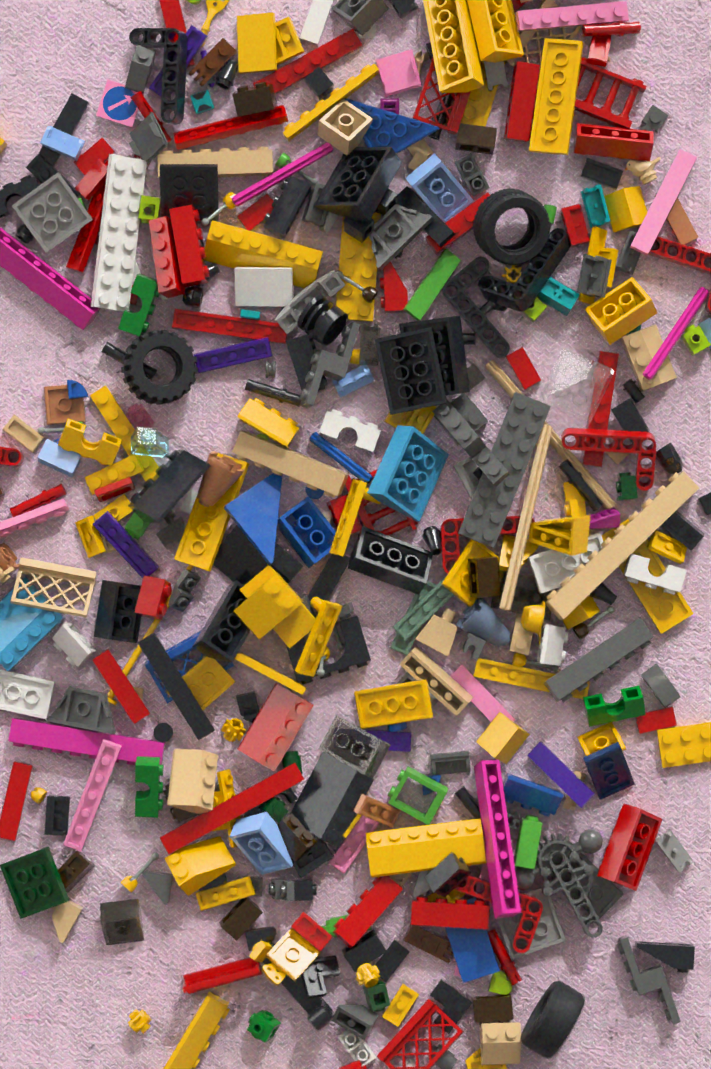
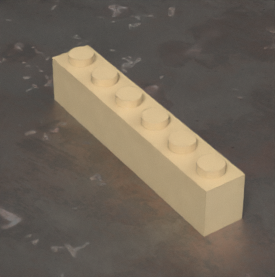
(230, 163)
(290, 463)

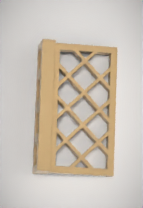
(525, 36)
(54, 572)

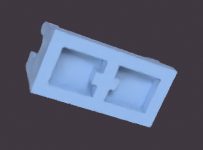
(62, 143)
(59, 459)

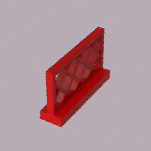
(457, 110)
(221, 975)
(410, 1029)

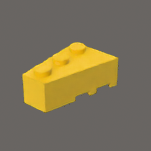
(563, 535)

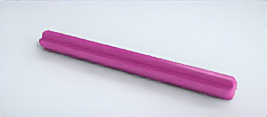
(282, 174)
(675, 333)

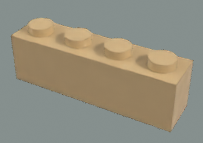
(439, 682)

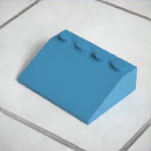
(408, 472)
(23, 626)

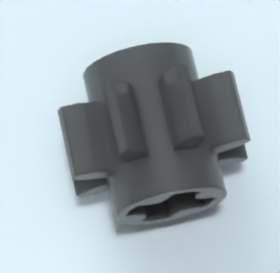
(514, 820)

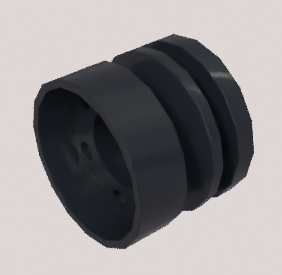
(322, 320)

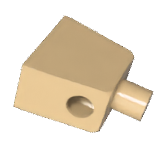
(439, 632)

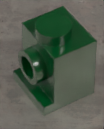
(626, 487)
(275, 808)
(382, 1000)

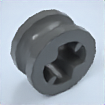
(270, 369)

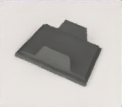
(148, 139)

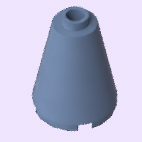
(484, 623)

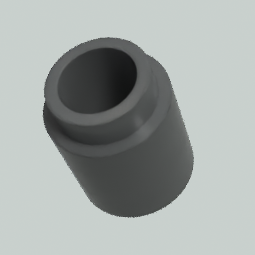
(447, 1061)

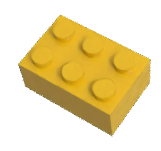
(621, 310)

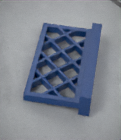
(175, 652)

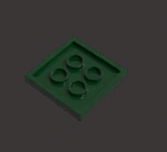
(34, 882)

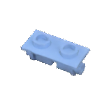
(353, 380)

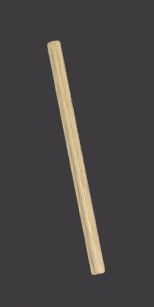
(555, 440)
(526, 517)

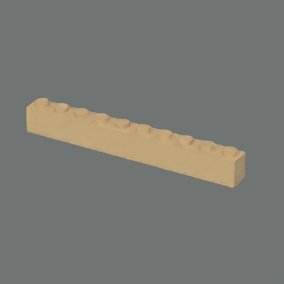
(621, 546)

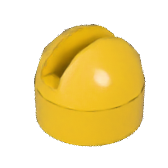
(38, 795)

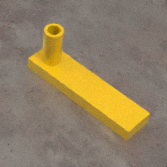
(356, 493)
(319, 635)

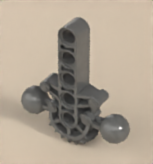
(589, 842)

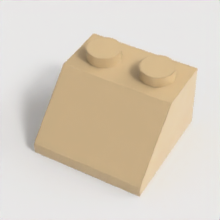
(344, 126)
(500, 1043)

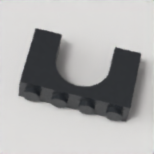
(354, 654)

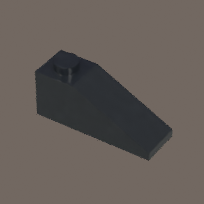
(673, 954)

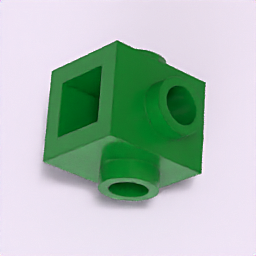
(263, 1025)

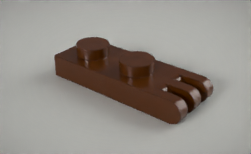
(213, 61)
(428, 942)

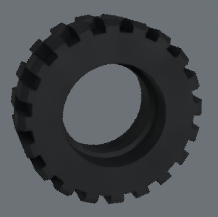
(179, 352)

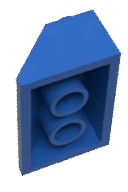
(307, 531)
(531, 795)

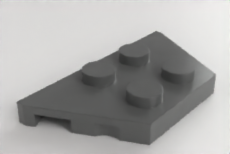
(395, 232)
(84, 710)

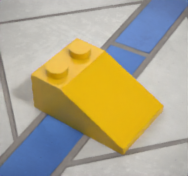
(268, 606)
(199, 863)

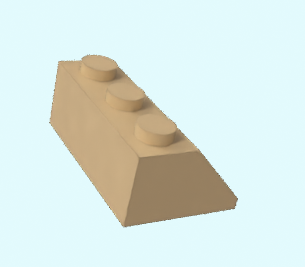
(640, 350)
(192, 780)

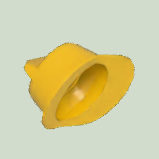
(532, 618)

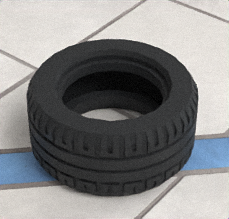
(533, 239)
(553, 1019)

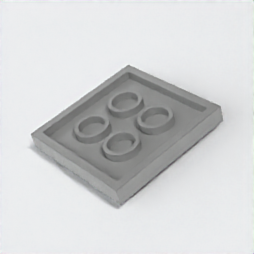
(52, 212)
(547, 931)

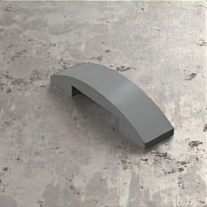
(325, 285)

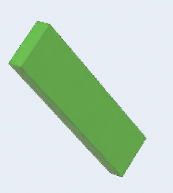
(432, 284)

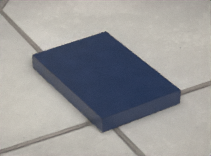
(609, 770)

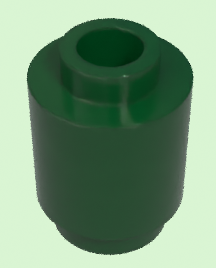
(292, 757)

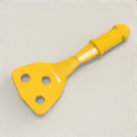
(212, 11)
(272, 974)

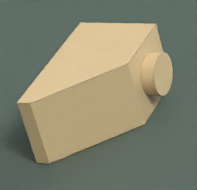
(520, 638)
(64, 918)

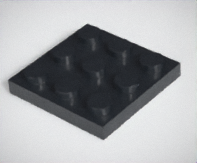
(189, 185)

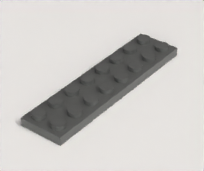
(513, 449)

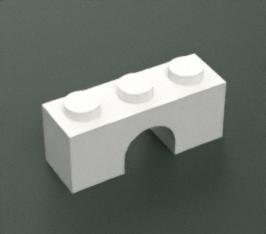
(335, 423)
(670, 580)

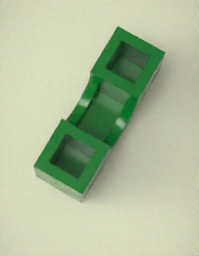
(136, 322)
(628, 706)
(148, 802)

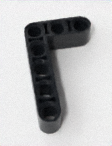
(169, 67)
(532, 280)
(473, 310)
(318, 1010)

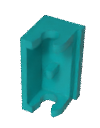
(595, 206)
(558, 296)

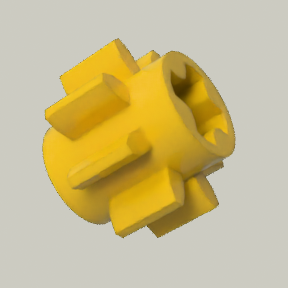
(513, 269)
(233, 729)
(367, 975)
(139, 1021)

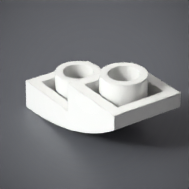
(357, 1047)

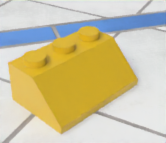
(269, 422)

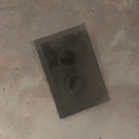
(525, 594)
(354, 746)

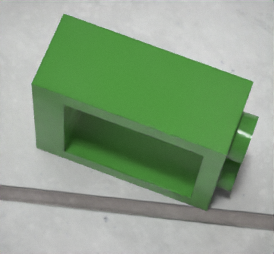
(424, 780)
(527, 842)

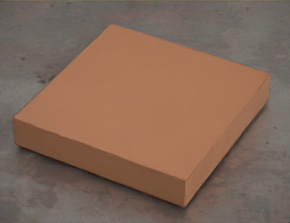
(60, 407)

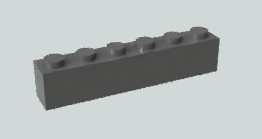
(598, 660)

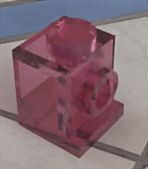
(134, 411)

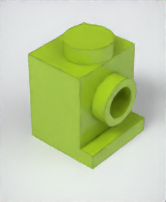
(153, 203)
(534, 313)
(695, 347)

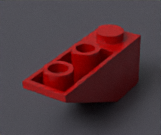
(395, 293)

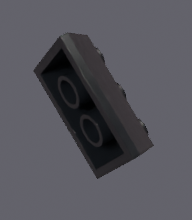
(287, 207)
(116, 612)

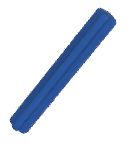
(340, 457)

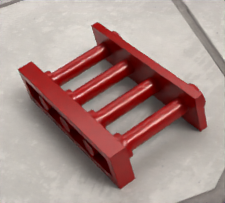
(604, 113)
(369, 519)

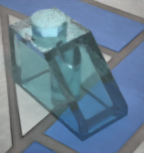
(149, 443)

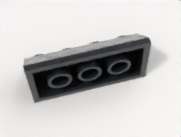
(390, 560)
(224, 629)

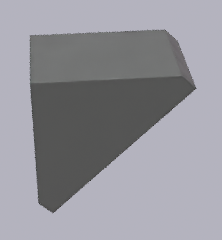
(160, 883)

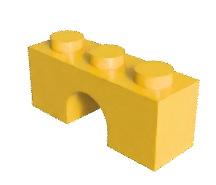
(73, 440)

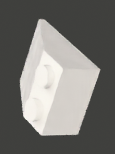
(73, 644)
(551, 645)

